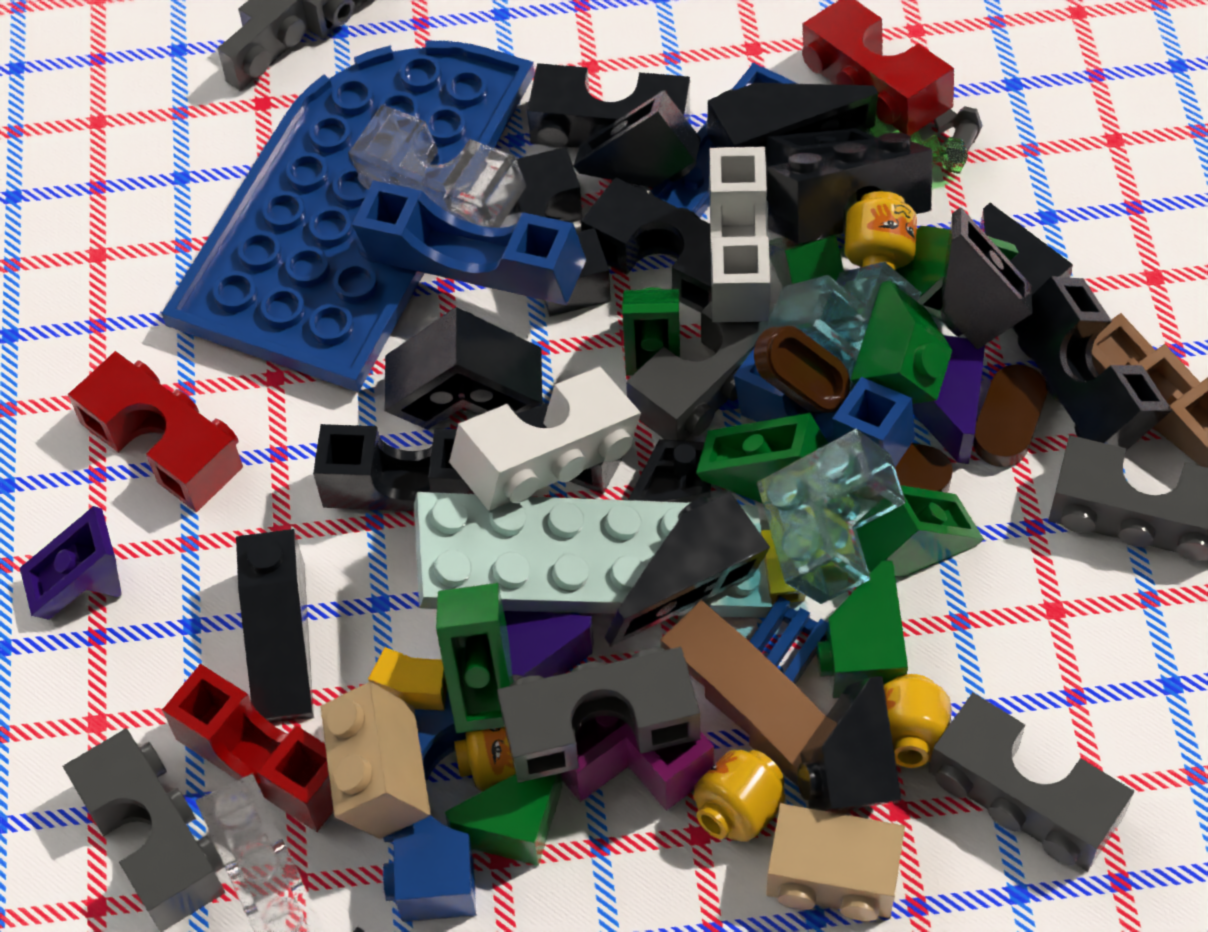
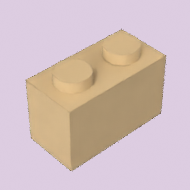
(374, 761)
(835, 862)

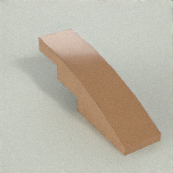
(1187, 396)
(747, 687)

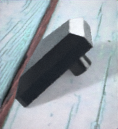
(672, 474)

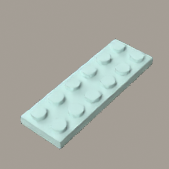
(556, 552)

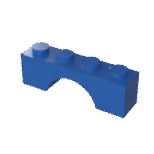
(410, 231)
(431, 861)

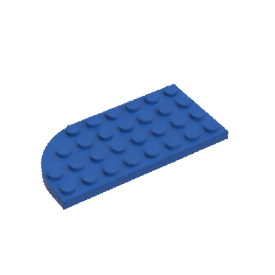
(284, 260)

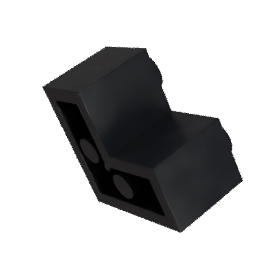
(461, 365)

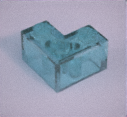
(837, 310)
(820, 505)

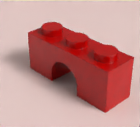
(848, 50)
(128, 401)
(232, 735)

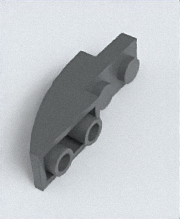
(273, 28)

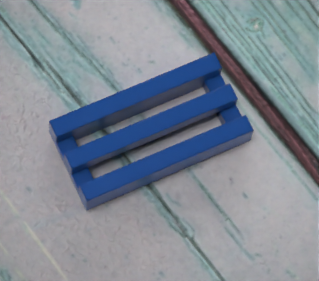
(798, 622)

